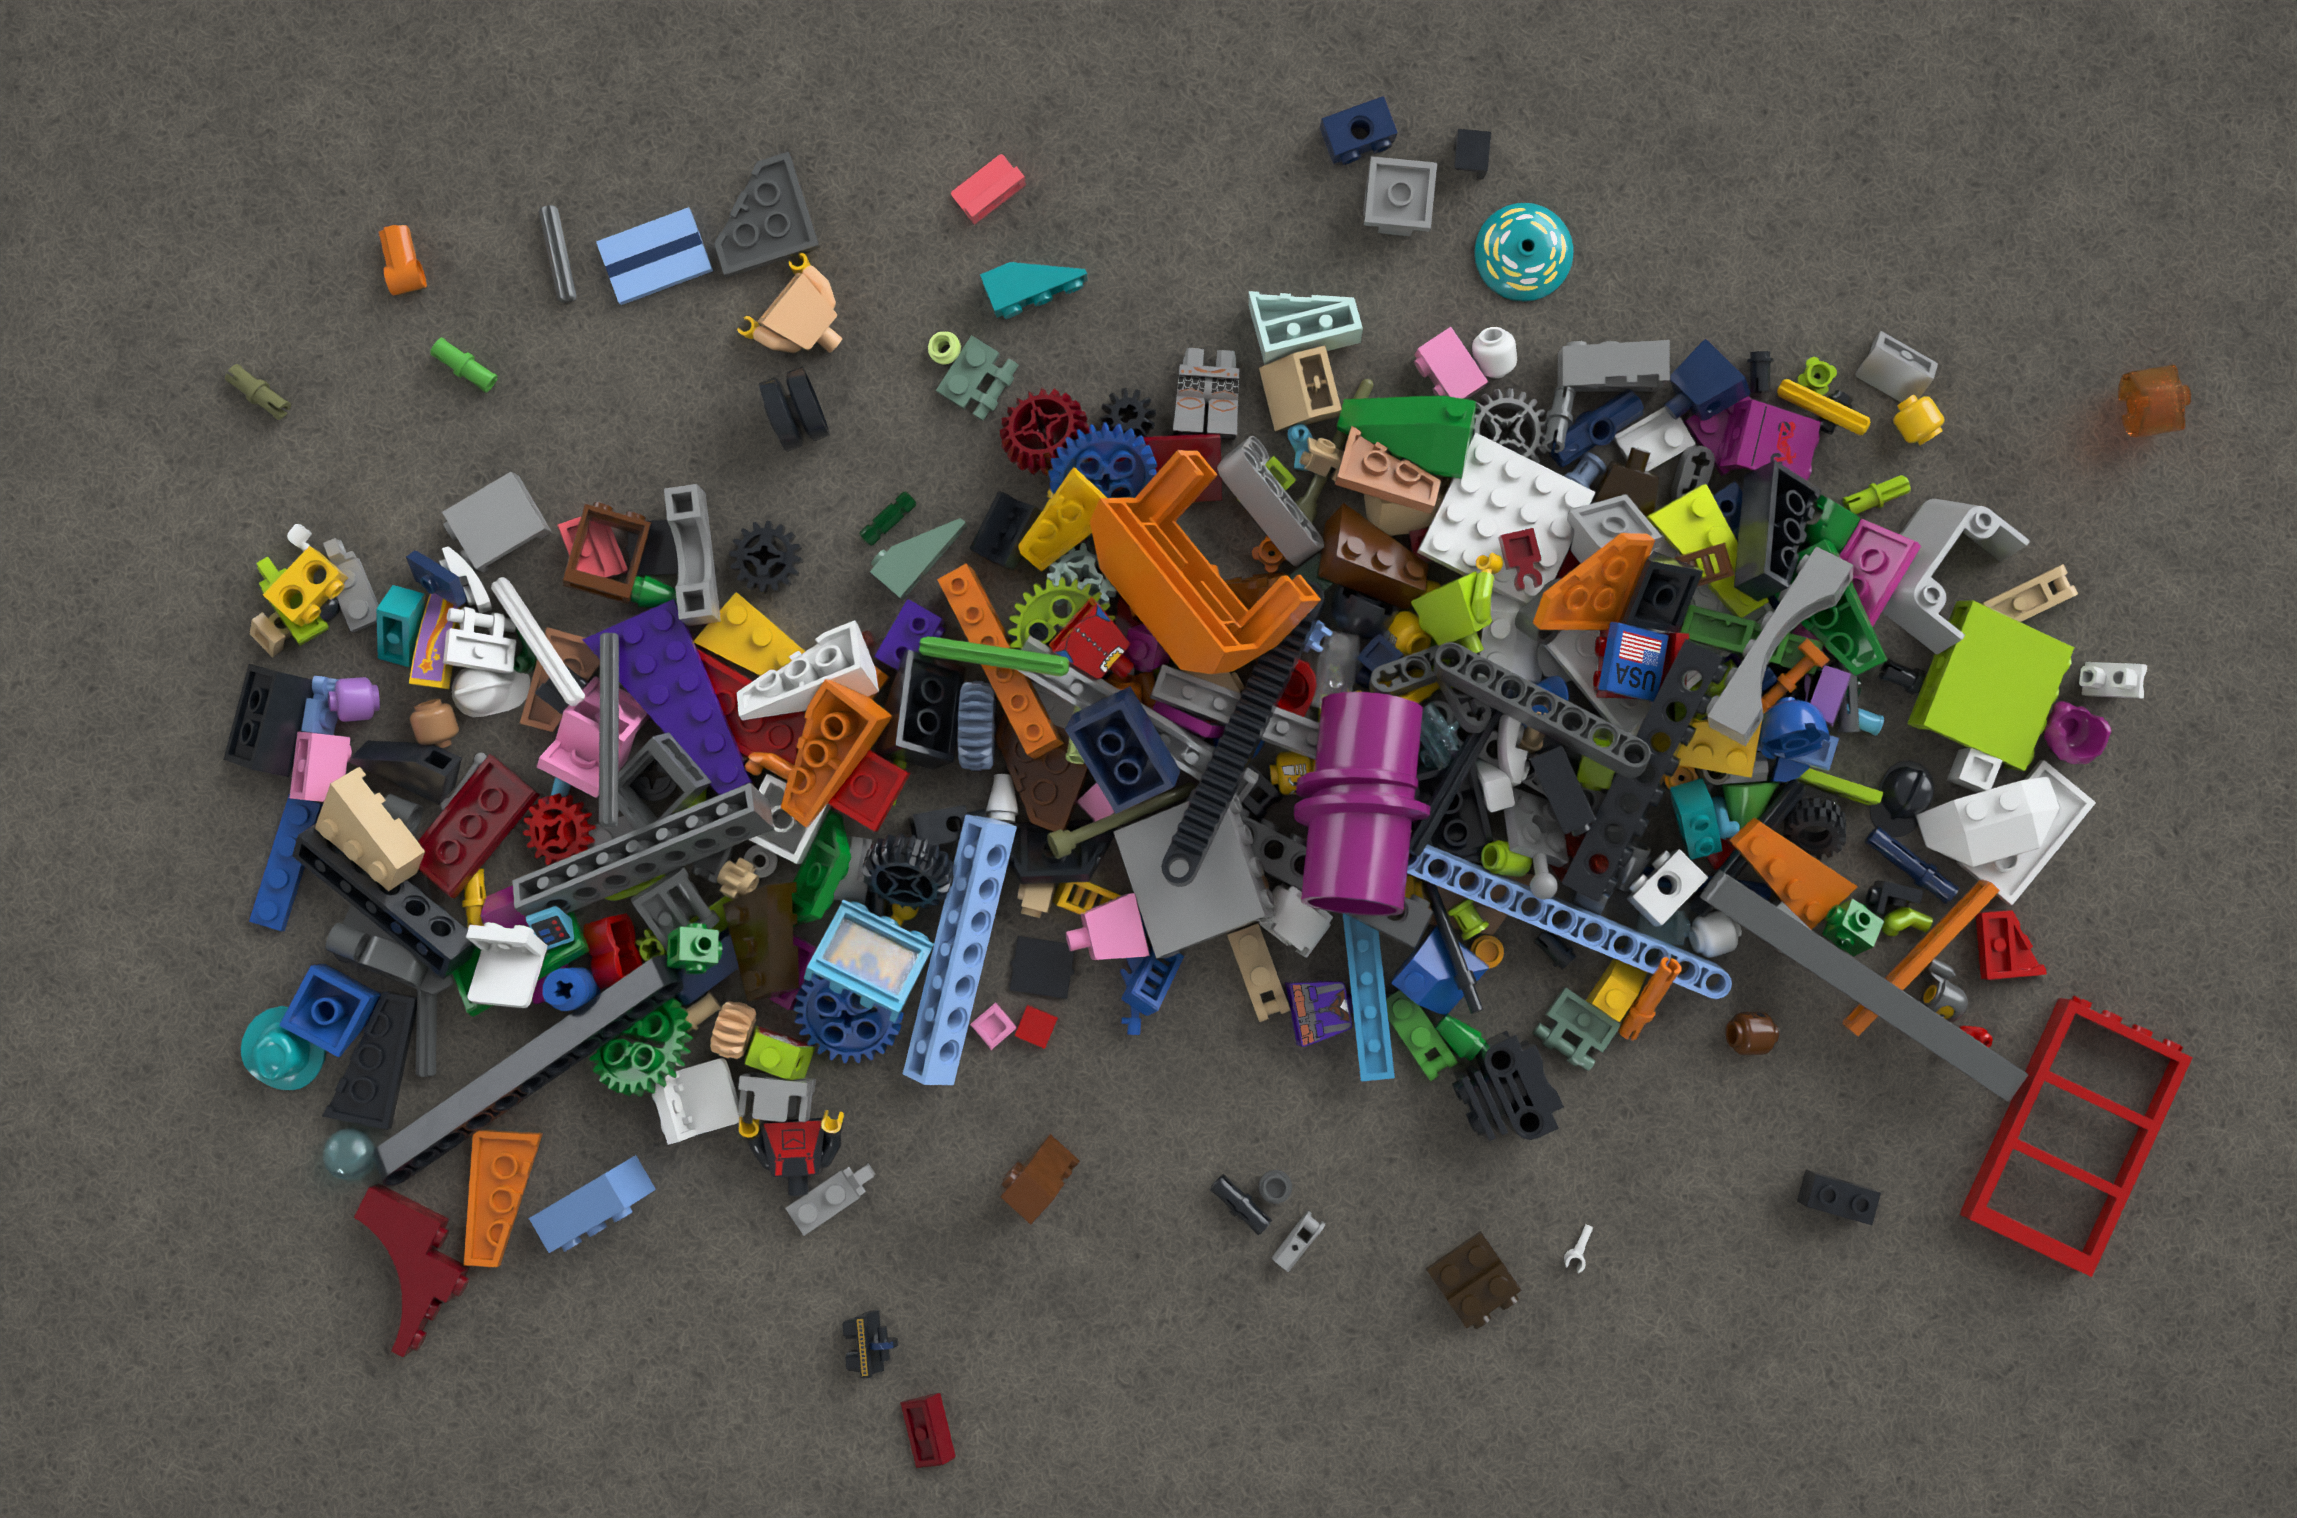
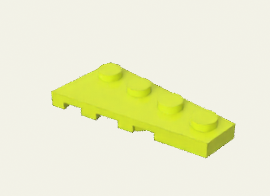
(1698, 523)

